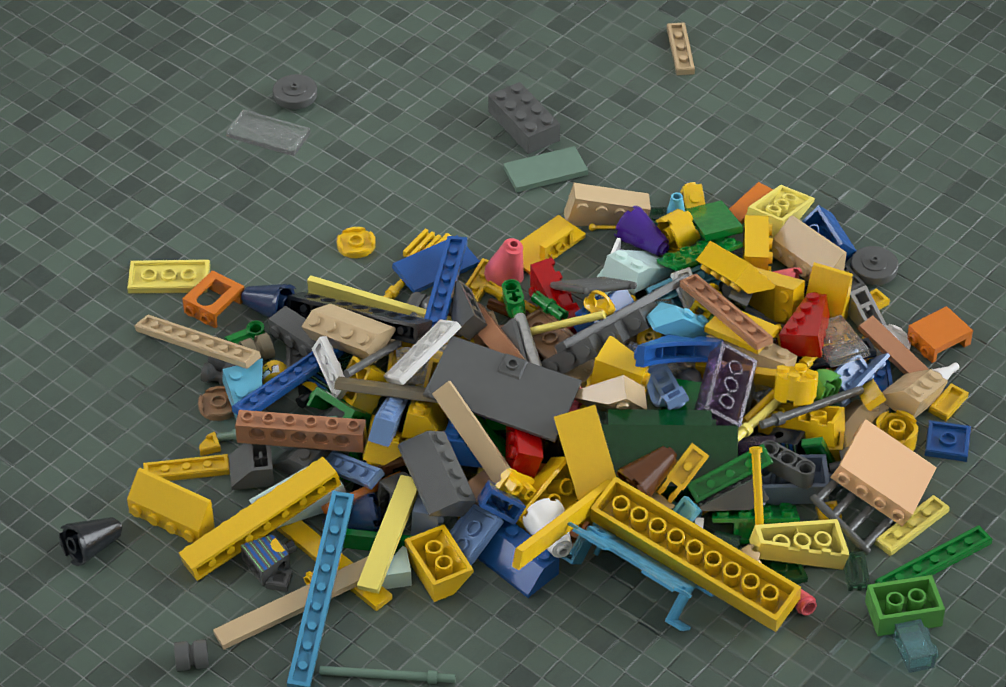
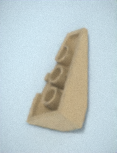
(856, 414)

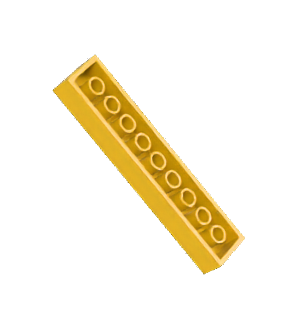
(695, 554)

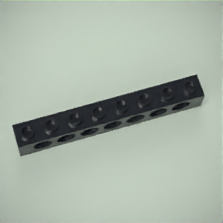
(408, 328)

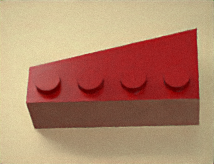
(807, 327)

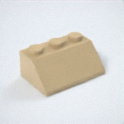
(915, 391)

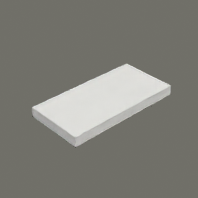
(422, 351)

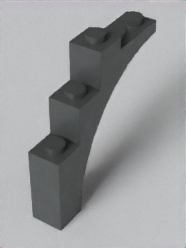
(591, 346)

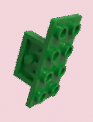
(687, 255)
(745, 519)

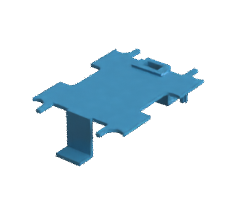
(650, 567)

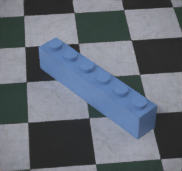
(388, 420)

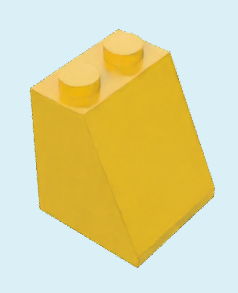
(616, 361)

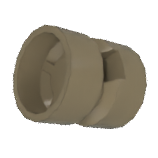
(262, 344)

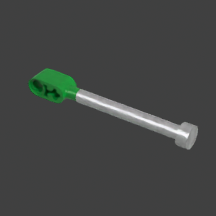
(515, 308)

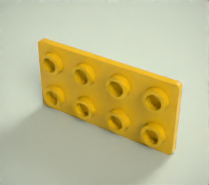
(550, 241)

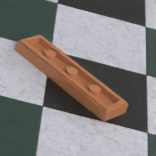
(888, 343)

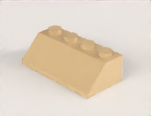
(802, 246)
(348, 330)

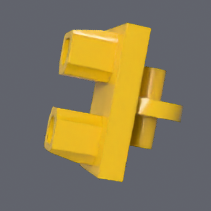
(516, 484)

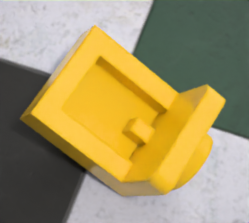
(692, 195)

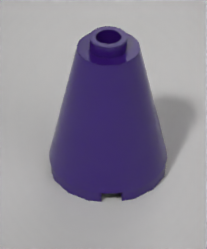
(641, 232)

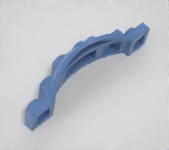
(664, 389)

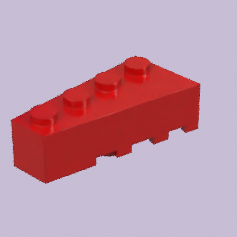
(541, 276)
(523, 451)

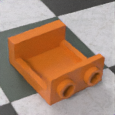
(938, 333)

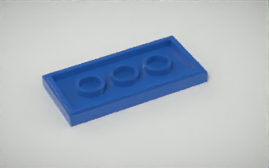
(421, 268)

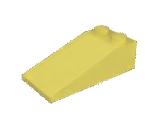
(780, 205)

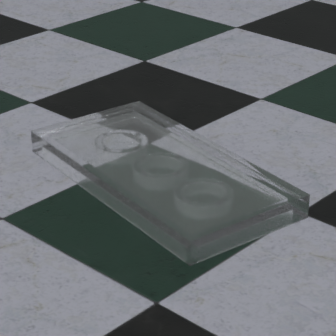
(268, 132)
(842, 343)

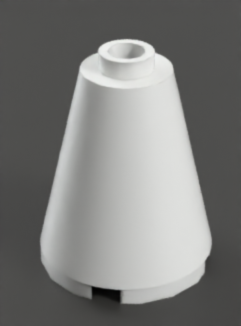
(540, 515)

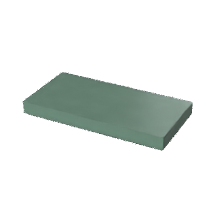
(545, 169)

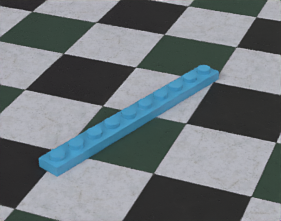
(320, 590)

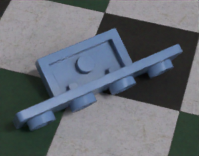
(857, 373)

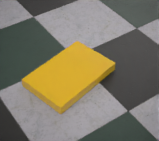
(719, 329)

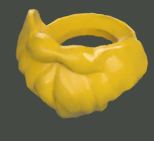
(594, 305)

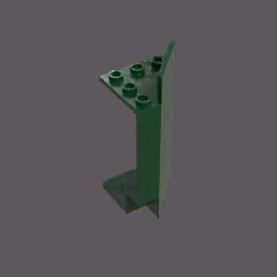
(641, 431)

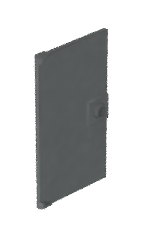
(505, 387)

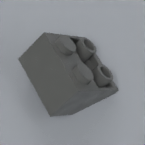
(251, 467)

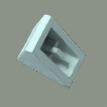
(399, 571)

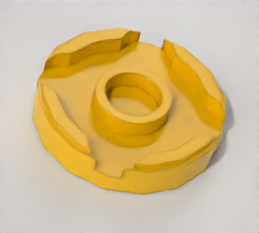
(356, 242)

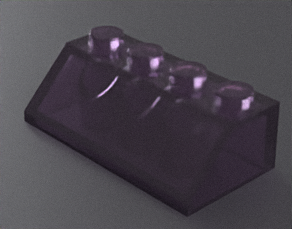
(726, 385)

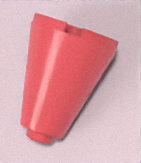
(506, 263)

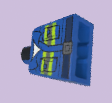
(497, 503)

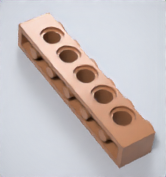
(301, 431)

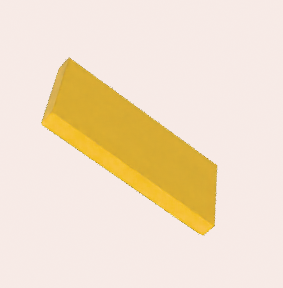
(585, 449)

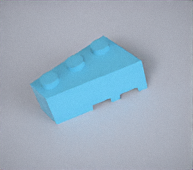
(242, 381)

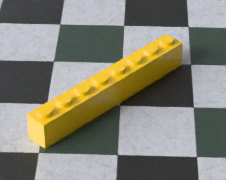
(260, 518)

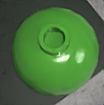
(828, 383)

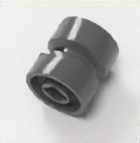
(189, 655)

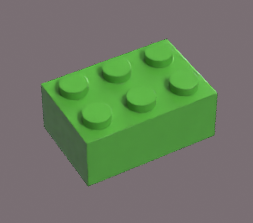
(903, 602)

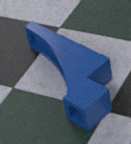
(675, 349)

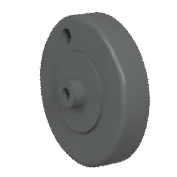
(295, 91)
(874, 265)

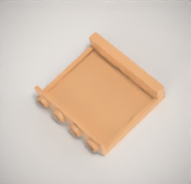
(884, 473)

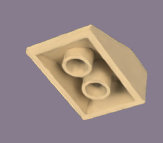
(613, 394)

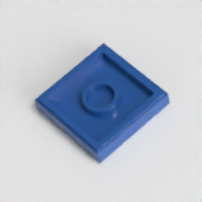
(947, 441)

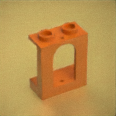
(220, 284)

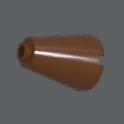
(649, 470)

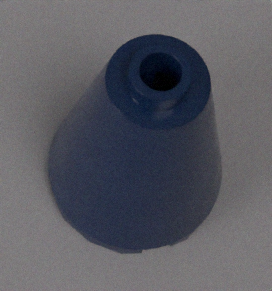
(267, 298)
(364, 514)

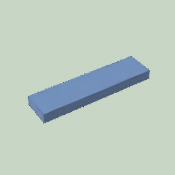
(355, 470)

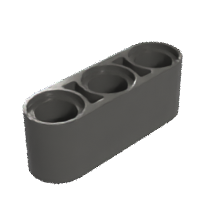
(790, 465)

